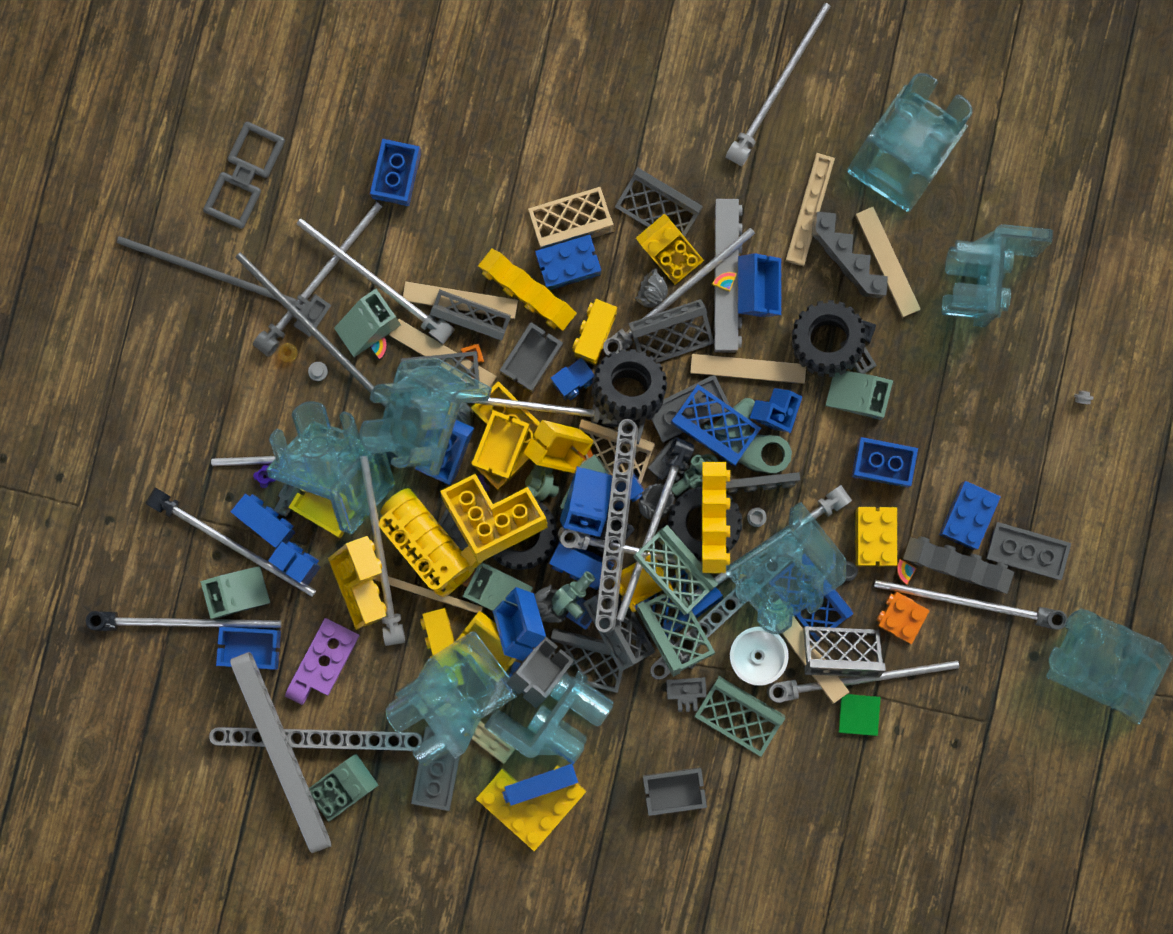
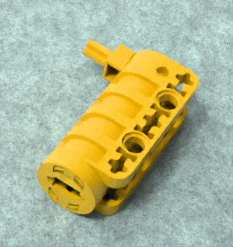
(428, 540)

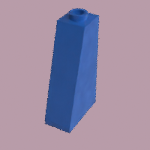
(540, 785)

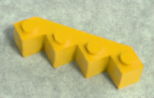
(531, 293)
(714, 517)

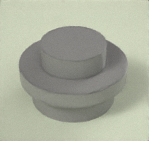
(318, 371)
(1083, 397)
(756, 517)

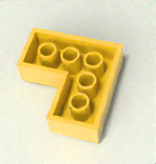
(484, 412)
(490, 526)
(354, 570)
(532, 818)

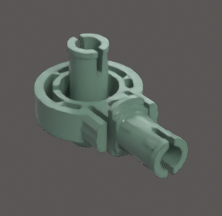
(693, 475)
(541, 483)
(568, 595)

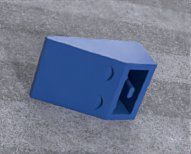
(587, 502)

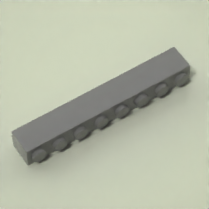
(726, 303)

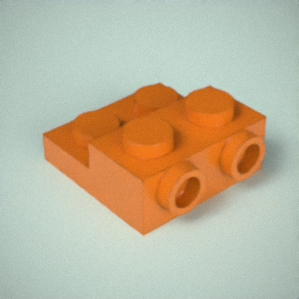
(902, 617)

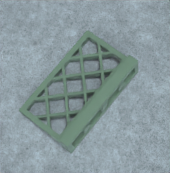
(683, 561)
(661, 640)
(750, 702)

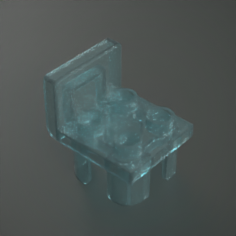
(910, 143)
(988, 262)
(420, 412)
(329, 463)
(789, 572)
(1109, 664)
(452, 696)
(550, 732)

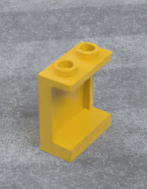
(645, 586)

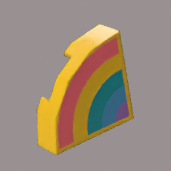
(725, 281)

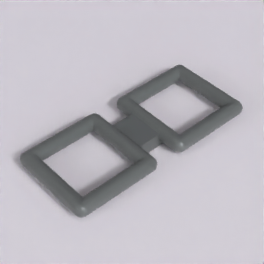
(244, 175)

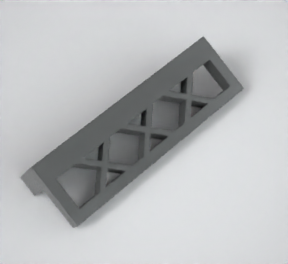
(468, 321)

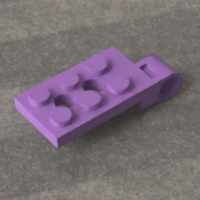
(311, 673)

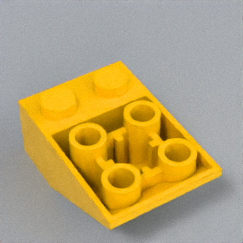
(669, 249)

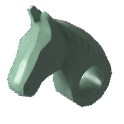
(752, 456)

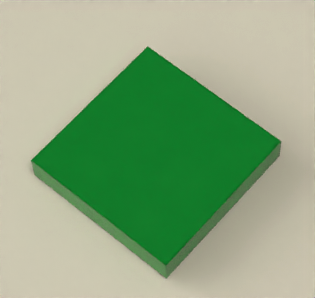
(859, 714)

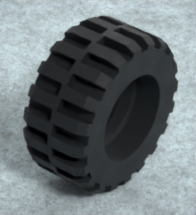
(828, 315)
(635, 366)
(683, 507)
(537, 553)

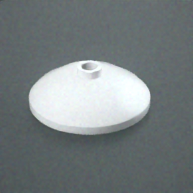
(773, 658)

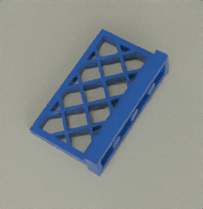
(706, 439)
(839, 606)
(701, 607)

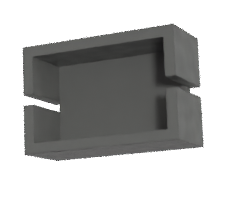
(531, 358)
(539, 674)
(674, 791)

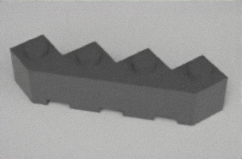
(839, 248)
(964, 567)

